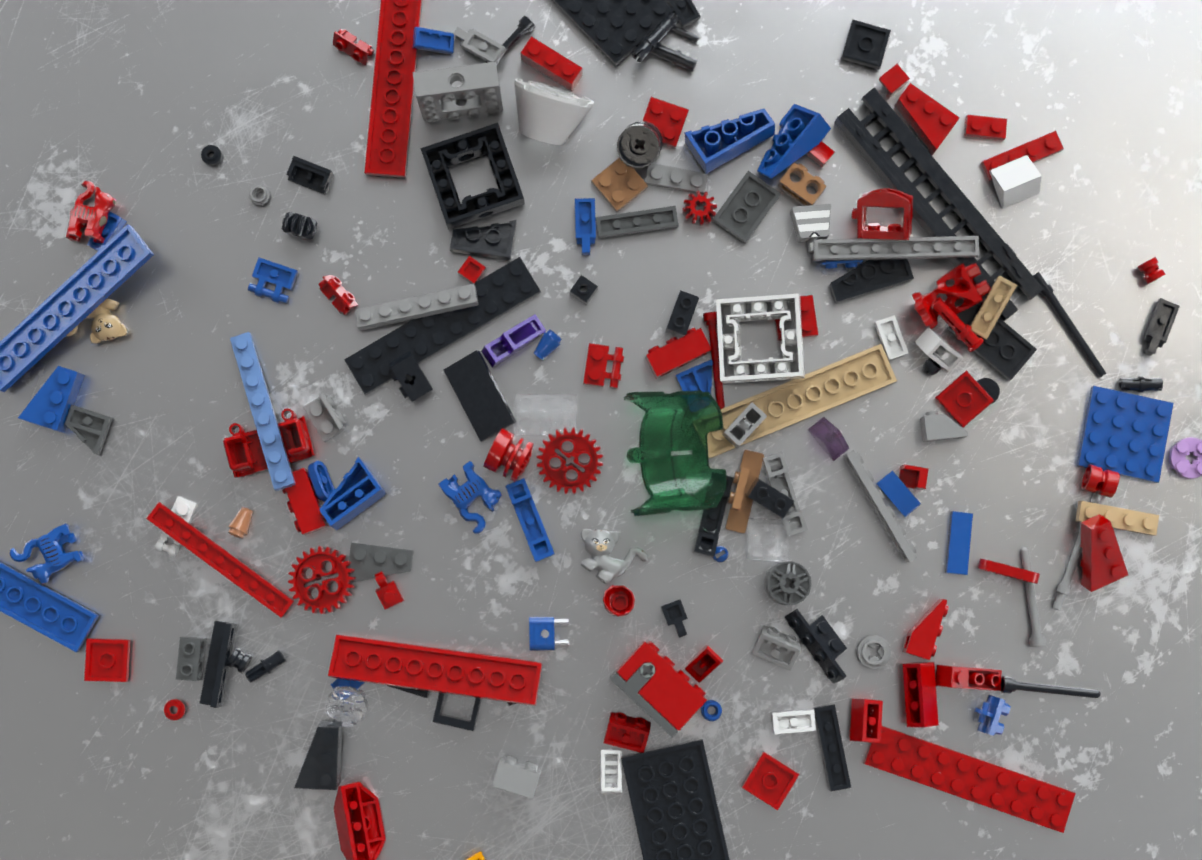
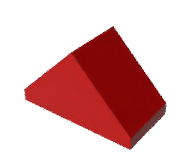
(703, 664)

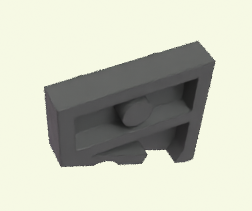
(89, 427)

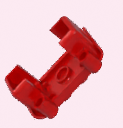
(246, 453)

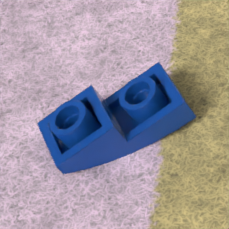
(898, 493)

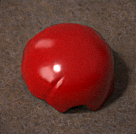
(618, 600)

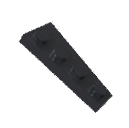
(871, 277)

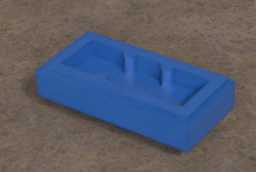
(433, 40)

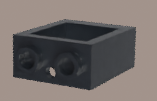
(455, 721)

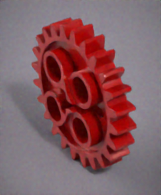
(581, 445)
(326, 598)

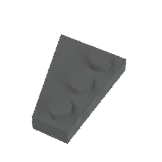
(372, 559)

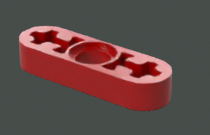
(1009, 571)

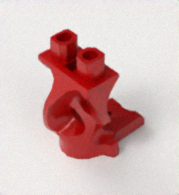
(962, 288)

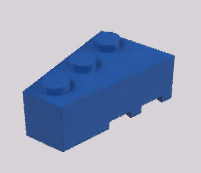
(54, 400)
(352, 496)

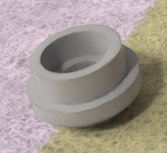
(259, 189)

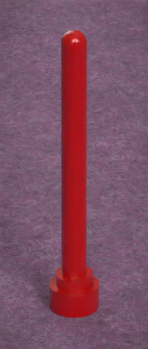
(711, 321)

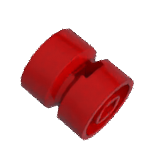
(1104, 482)

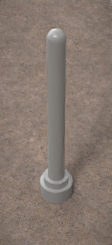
(1037, 637)

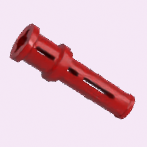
(962, 331)

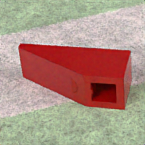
(923, 635)
(968, 678)

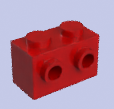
(866, 720)

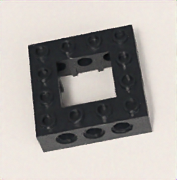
(463, 148)

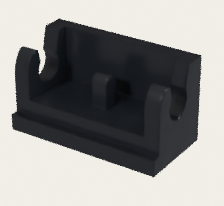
(309, 175)

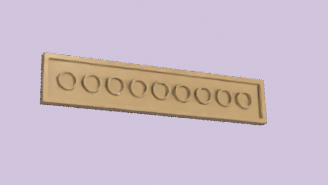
(809, 396)

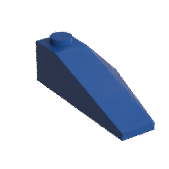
(798, 134)

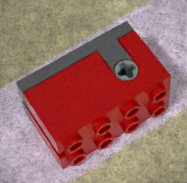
(663, 692)

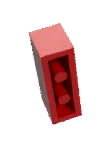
(551, 63)
(678, 352)
(305, 504)
(920, 694)

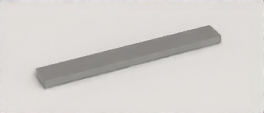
(896, 249)

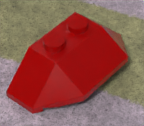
(358, 822)

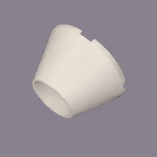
(548, 111)

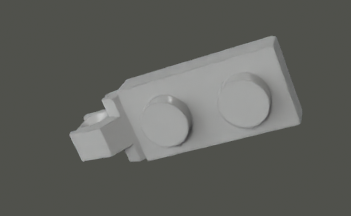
(480, 45)

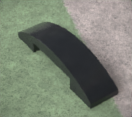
(711, 524)

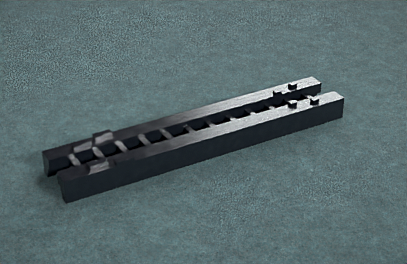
(923, 212)

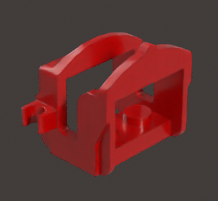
(885, 199)

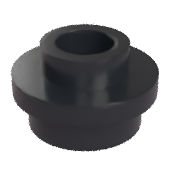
(211, 160)

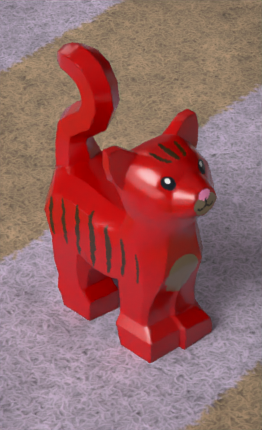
(91, 218)

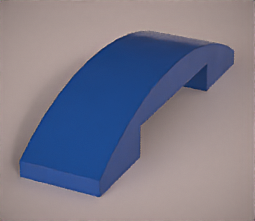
(530, 520)

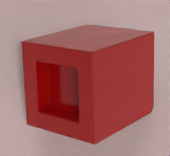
(894, 80)
(913, 476)

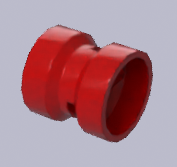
(1151, 270)

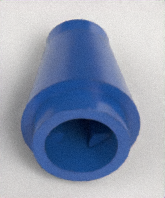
(547, 344)

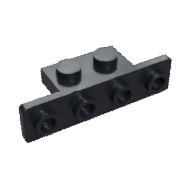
(821, 643)

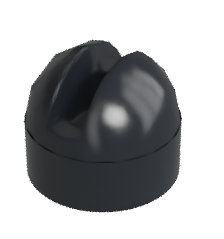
(932, 366)

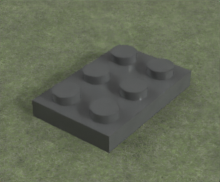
(746, 207)

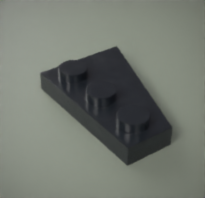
(485, 241)

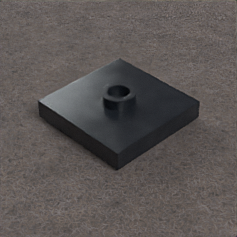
(866, 44)

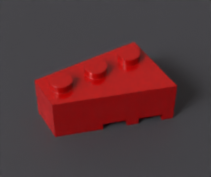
(926, 117)
(1101, 554)

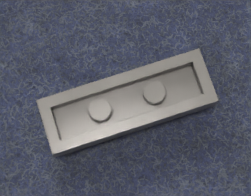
(676, 178)

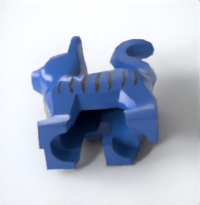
(468, 492)
(53, 552)

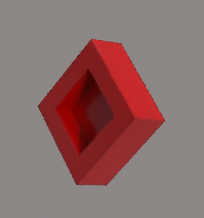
(471, 270)

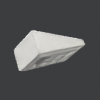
(611, 790)

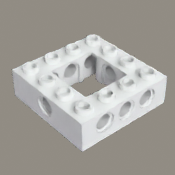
(736, 310)

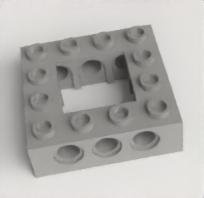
(438, 98)

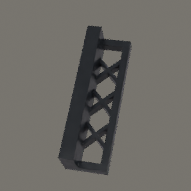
(216, 667)

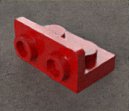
(627, 732)

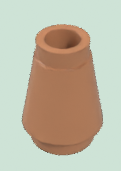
(240, 524)

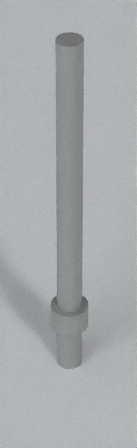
(1063, 589)

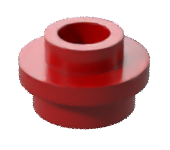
(180, 706)

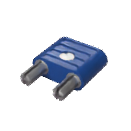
(543, 633)

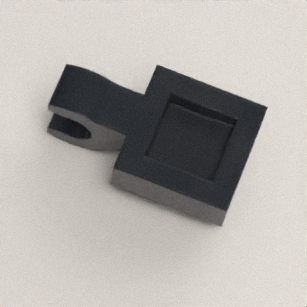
(675, 614)

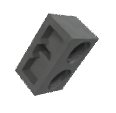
(191, 658)

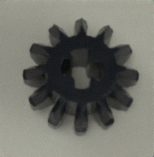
(299, 225)

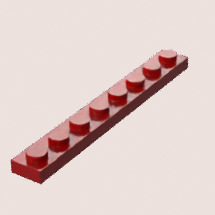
(220, 559)

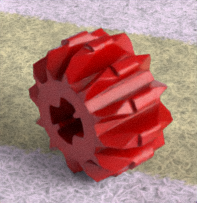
(699, 200)

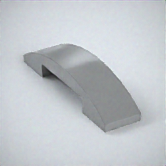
(778, 477)

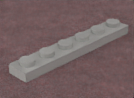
(416, 307)
(876, 498)

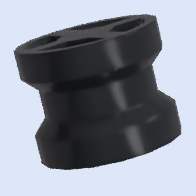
(239, 660)

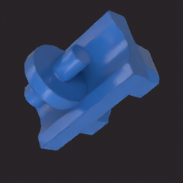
(991, 714)

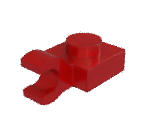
(388, 592)

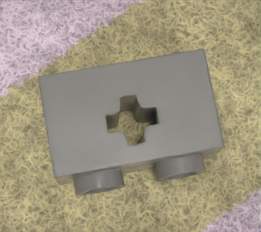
(744, 425)

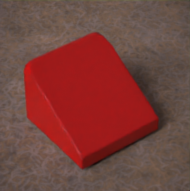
(821, 154)

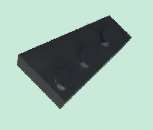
(323, 761)

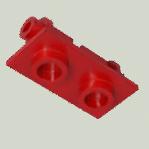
(345, 41)
(331, 287)

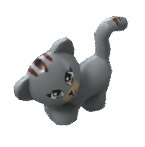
(600, 545)

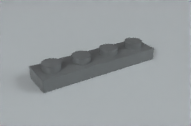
(637, 222)

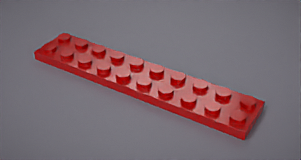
(392, 89)
(435, 670)
(971, 779)

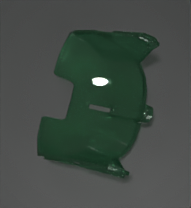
(677, 424)

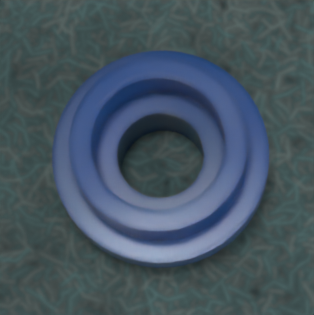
(711, 717)

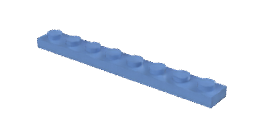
(262, 411)

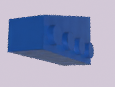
(724, 141)

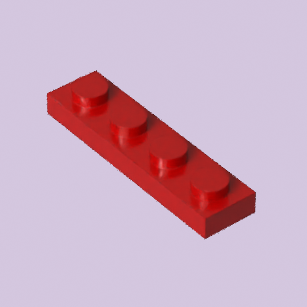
(1035, 150)

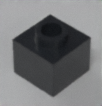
(583, 297)

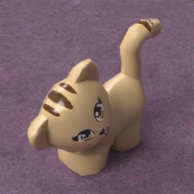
(105, 325)

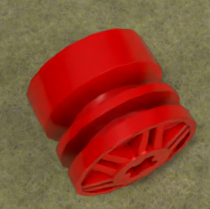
(509, 455)

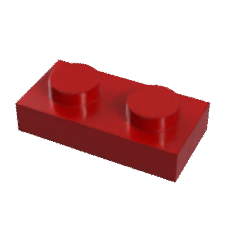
(985, 127)

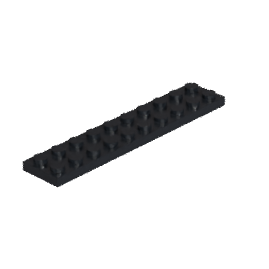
(431, 334)

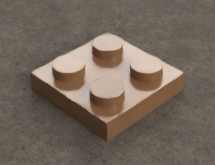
(619, 184)

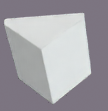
(1016, 181)

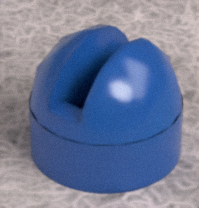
(722, 558)

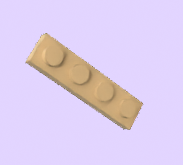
(1120, 518)

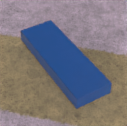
(959, 543)

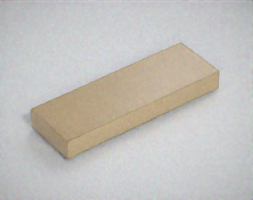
(992, 307)

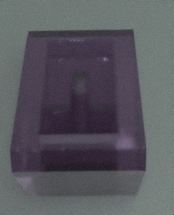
(829, 438)

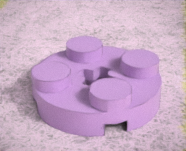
(1178, 459)

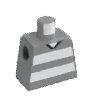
(811, 223)

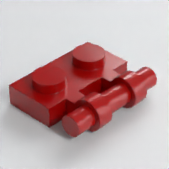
(596, 366)

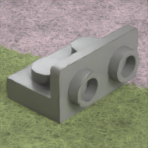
(324, 417)
(777, 647)

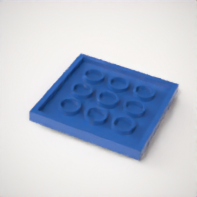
(1125, 433)

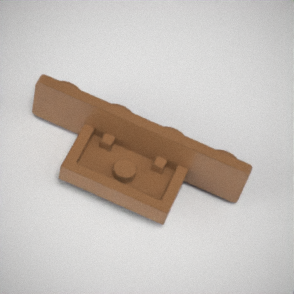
(739, 501)

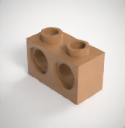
(798, 189)

